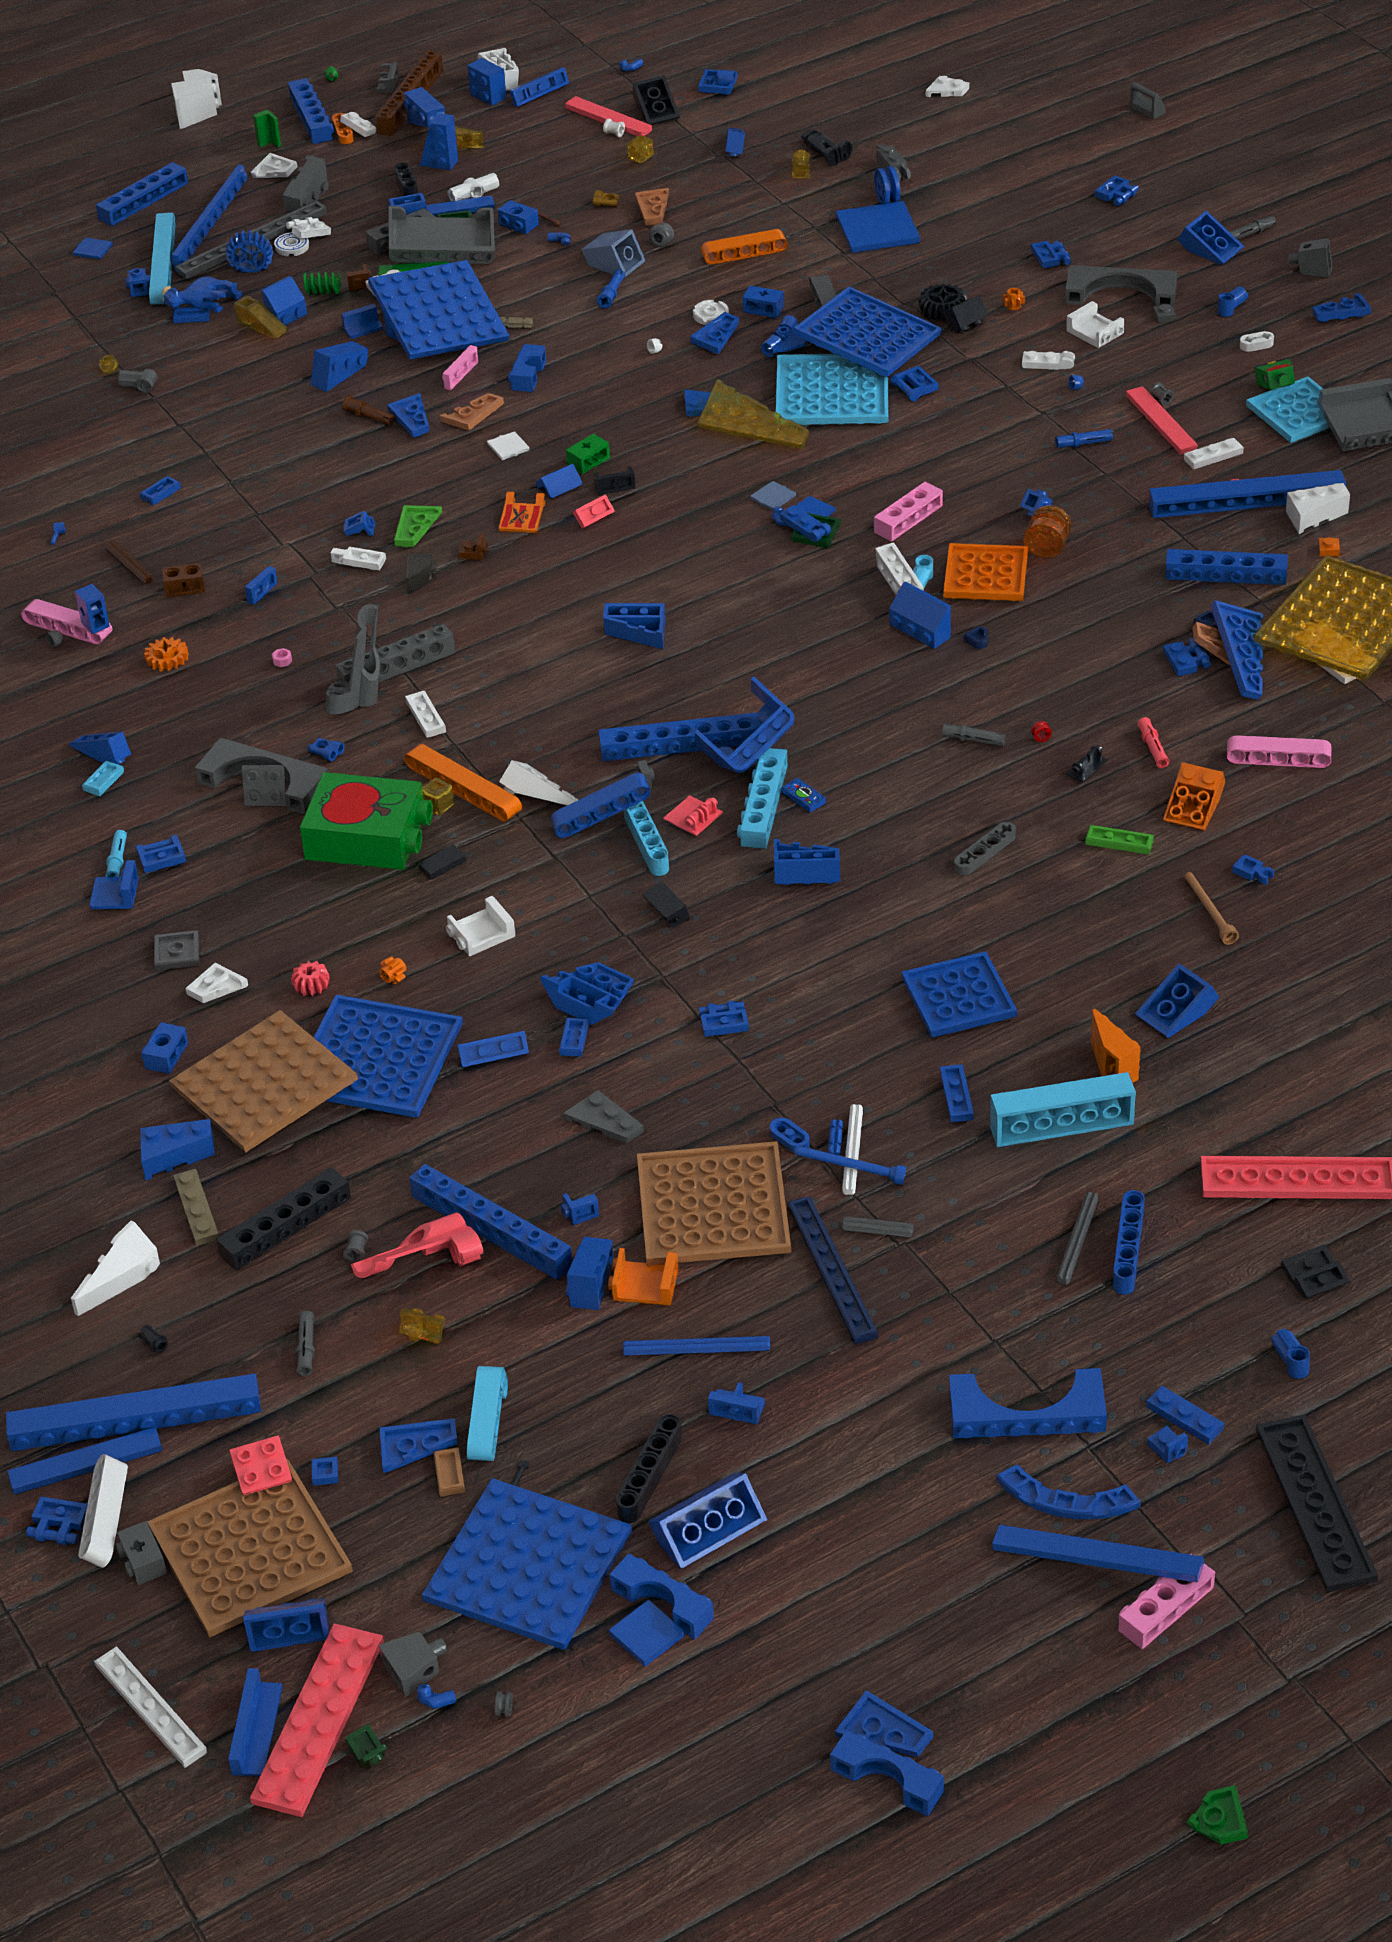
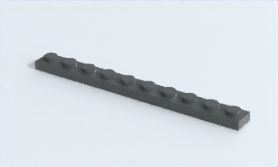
(270, 230)

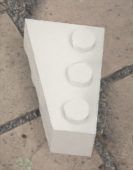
(504, 61)
(1317, 504)

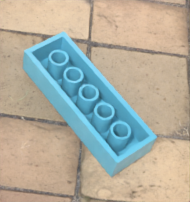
(1062, 1109)

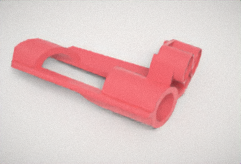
(429, 1238)

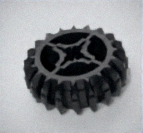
(940, 298)

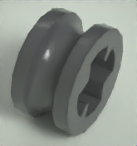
(503, 1704)

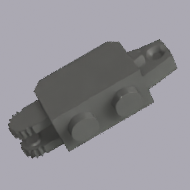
(890, 156)

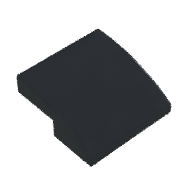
(1314, 1272)

